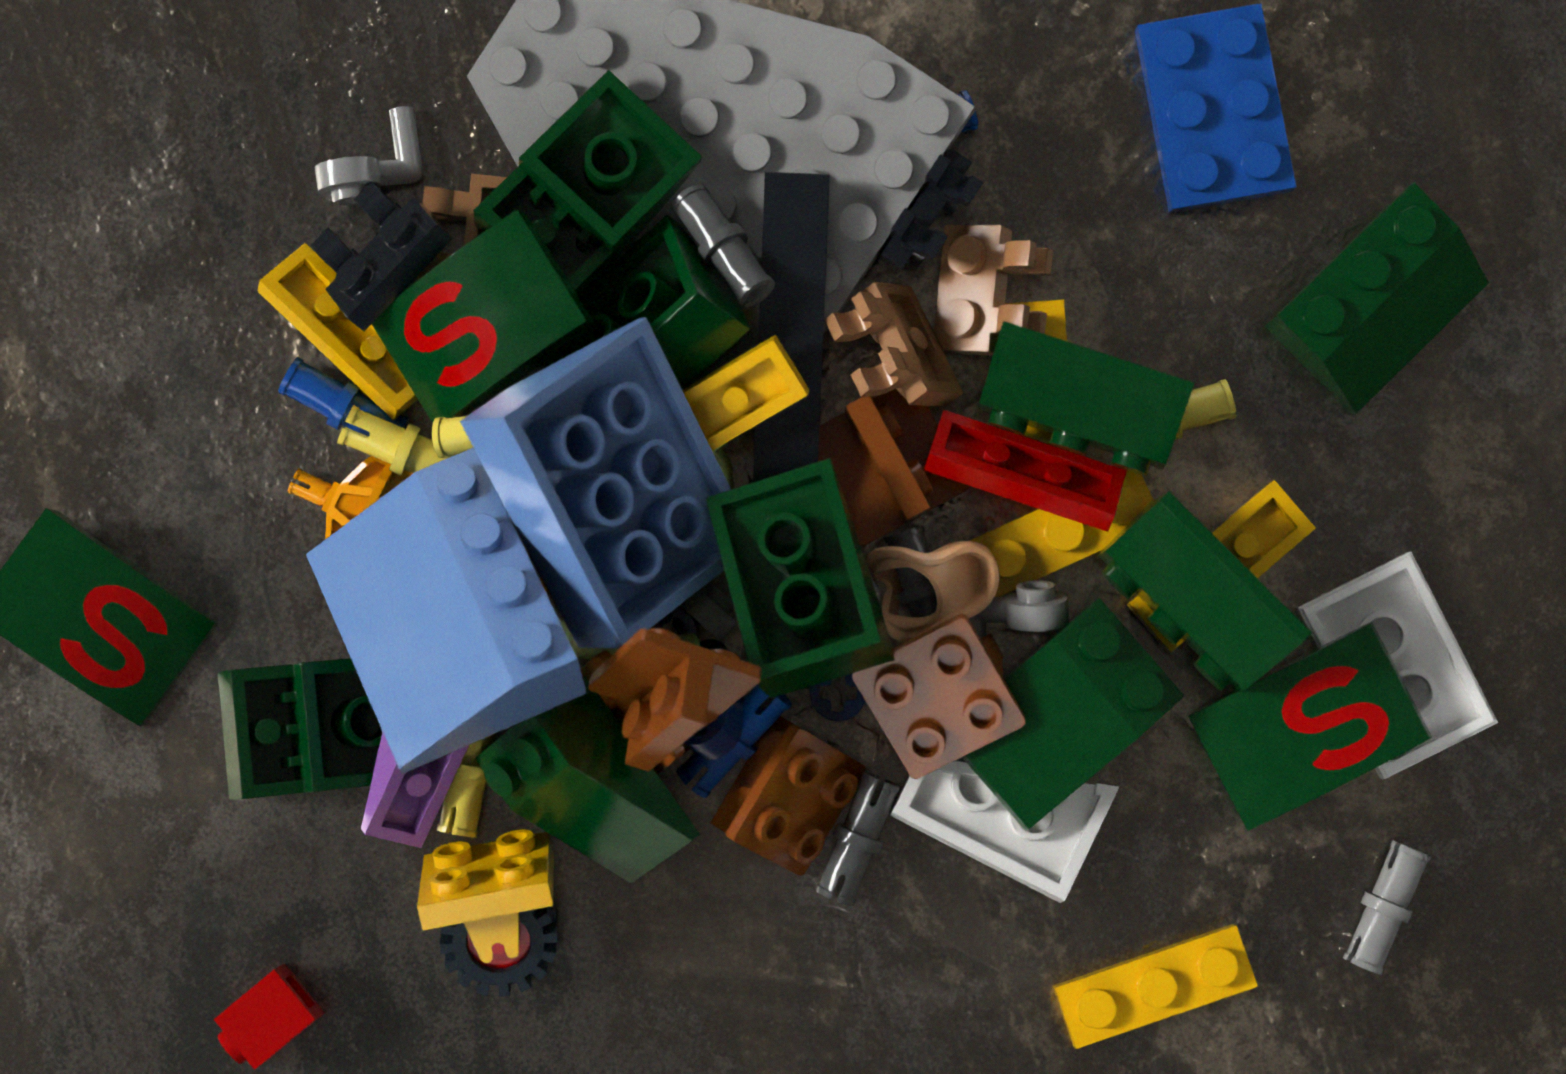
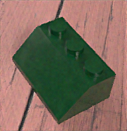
(681, 298)
(1381, 299)
(1083, 398)
(1201, 594)

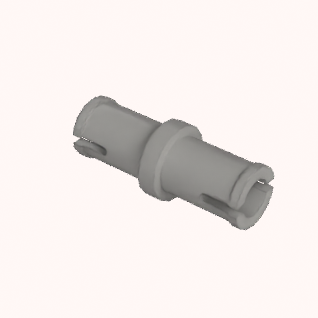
(1386, 907)

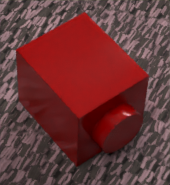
(267, 1018)

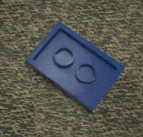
(1215, 108)

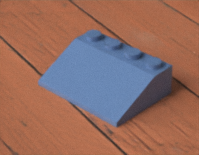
(606, 484)
(444, 613)

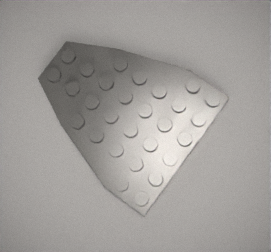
(750, 98)

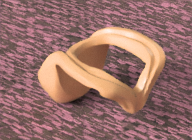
(961, 575)

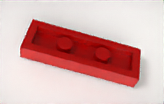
(1025, 470)

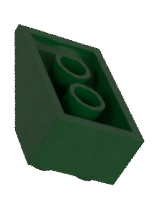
(799, 579)
(1082, 704)
(573, 782)

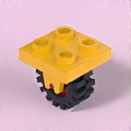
(492, 908)

